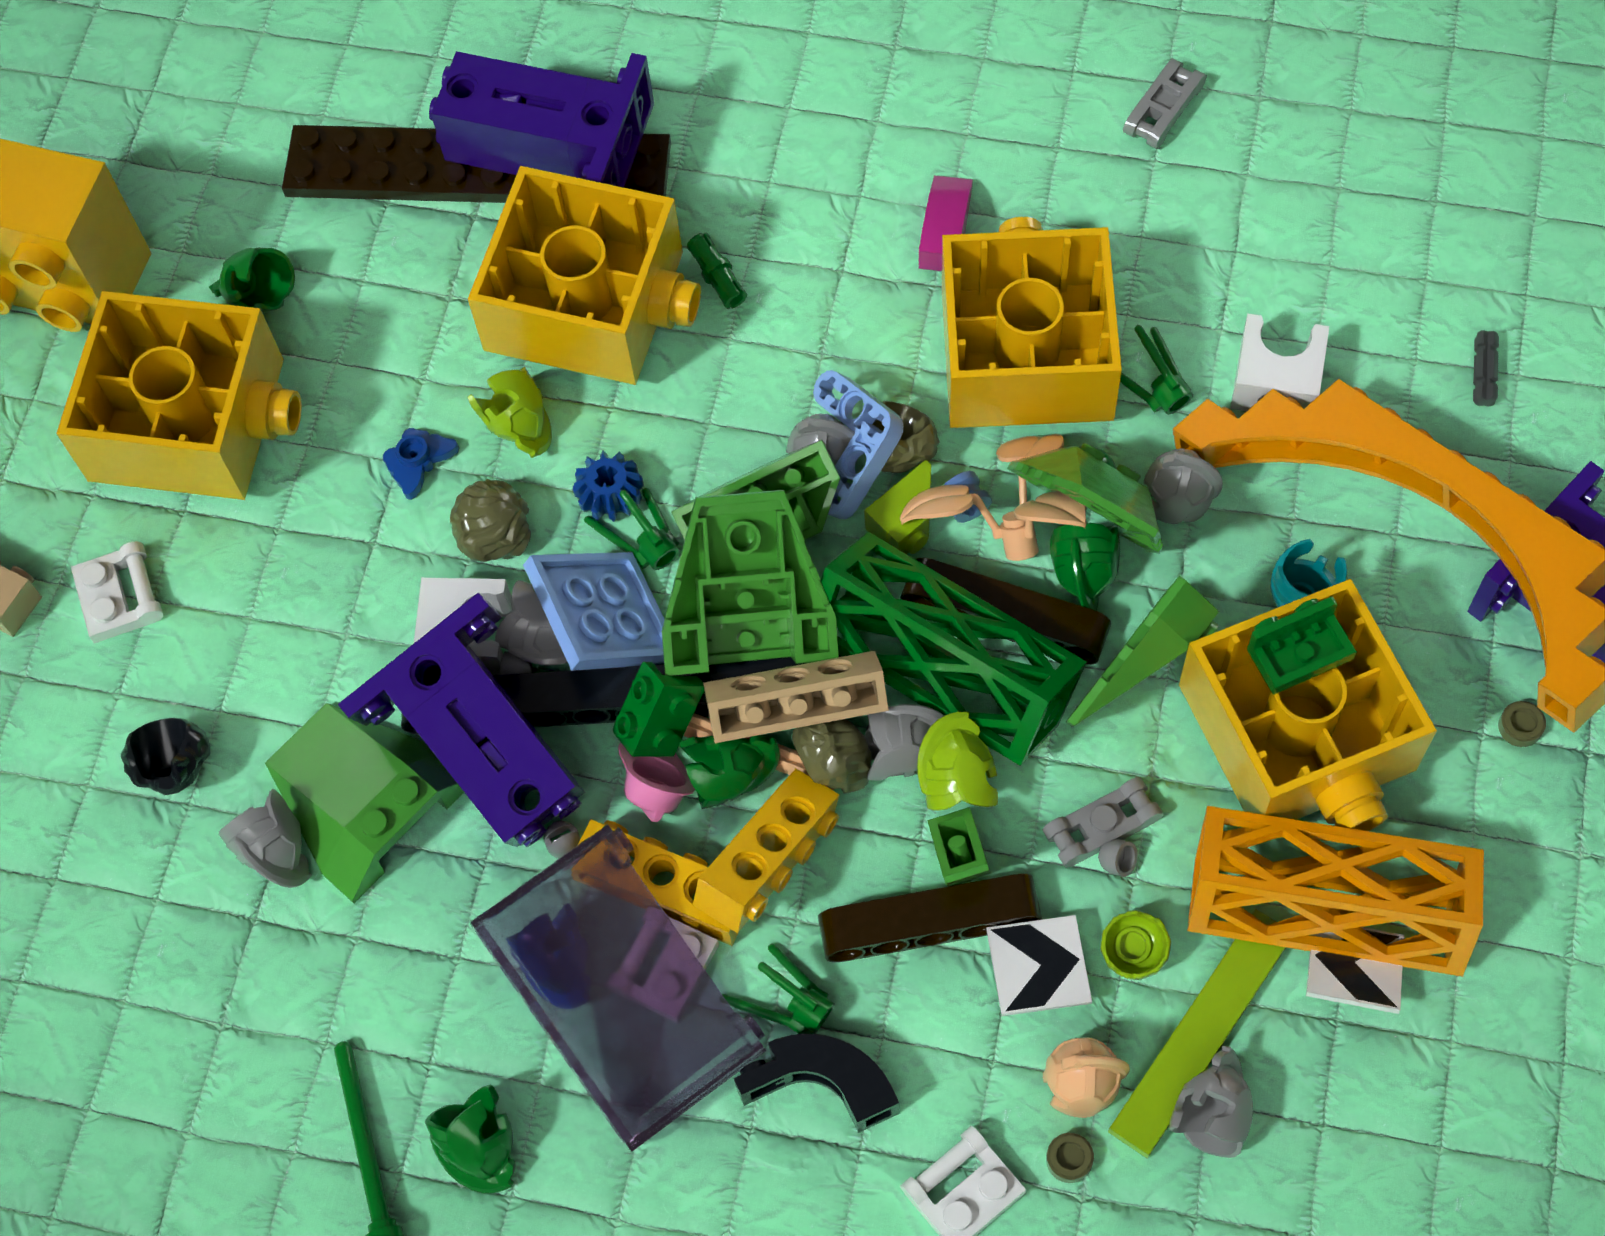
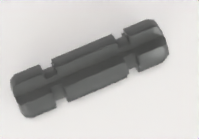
(1485, 368)

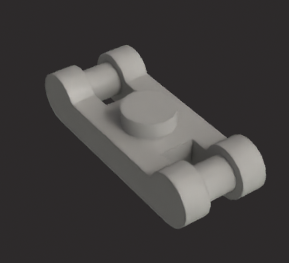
(1164, 102)
(1103, 822)

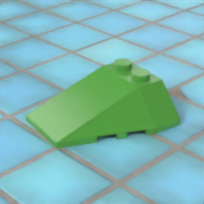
(1097, 486)
(745, 588)
(1163, 635)
(357, 792)

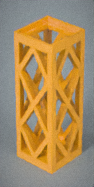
(1322, 911)

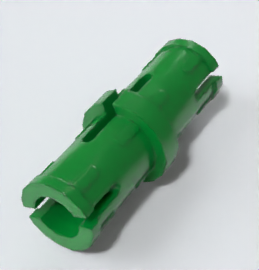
(716, 270)

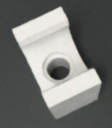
(1263, 370)
(444, 595)

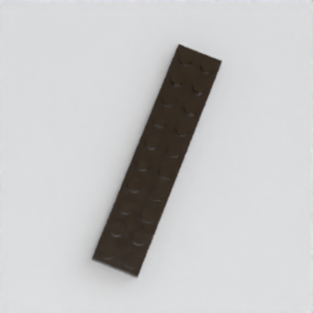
(411, 166)

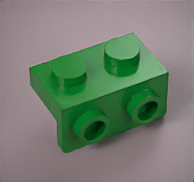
(1300, 645)
(657, 712)

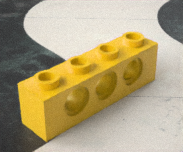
(766, 851)
(675, 897)

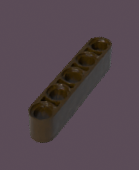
(1064, 623)
(927, 917)

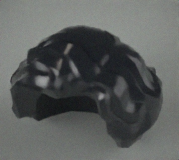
(165, 755)

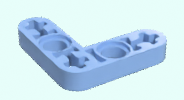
(867, 438)

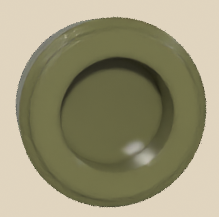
(1522, 724)
(1069, 1157)

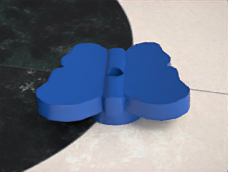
(414, 456)

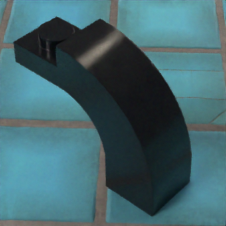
(827, 1063)

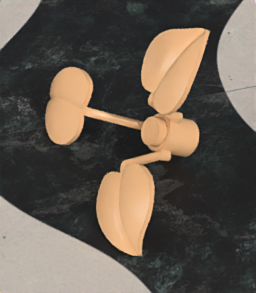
(1017, 526)

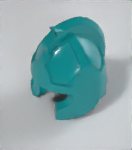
(1301, 577)

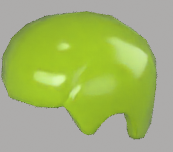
(1135, 945)

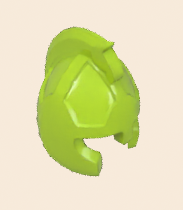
(515, 411)
(955, 764)

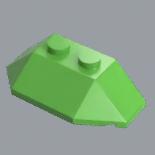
(803, 474)

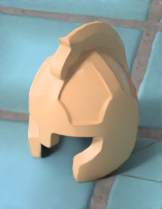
(1083, 1076)

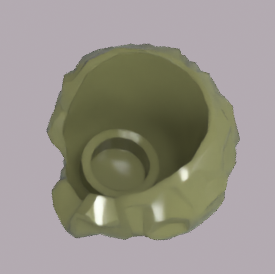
(917, 442)
(490, 521)
(834, 754)

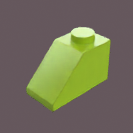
(884, 514)

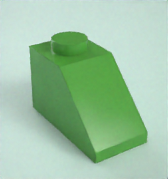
(958, 847)

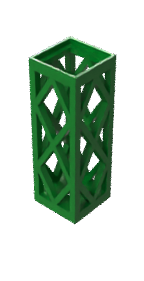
(1040, 695)

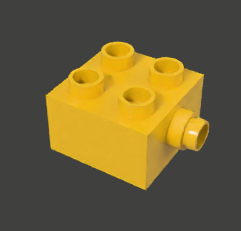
(63, 235)
(581, 276)
(1030, 326)
(176, 396)
(1317, 741)

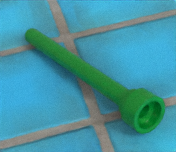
(381, 1222)

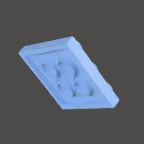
(598, 608)

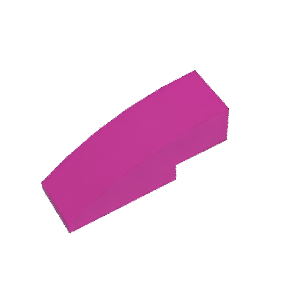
(944, 215)

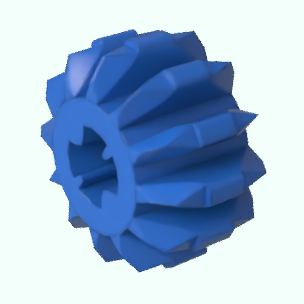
(593, 481)

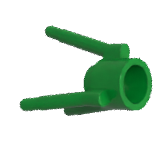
(1169, 388)
(656, 546)
(808, 1005)

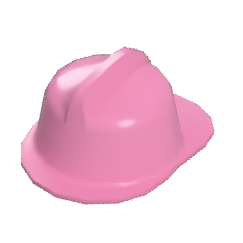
(655, 783)

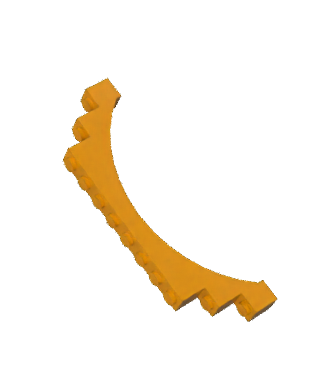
(1542, 552)

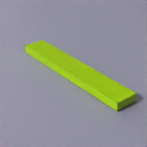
(1195, 1041)

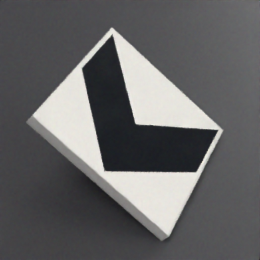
(1038, 965)
(1356, 979)

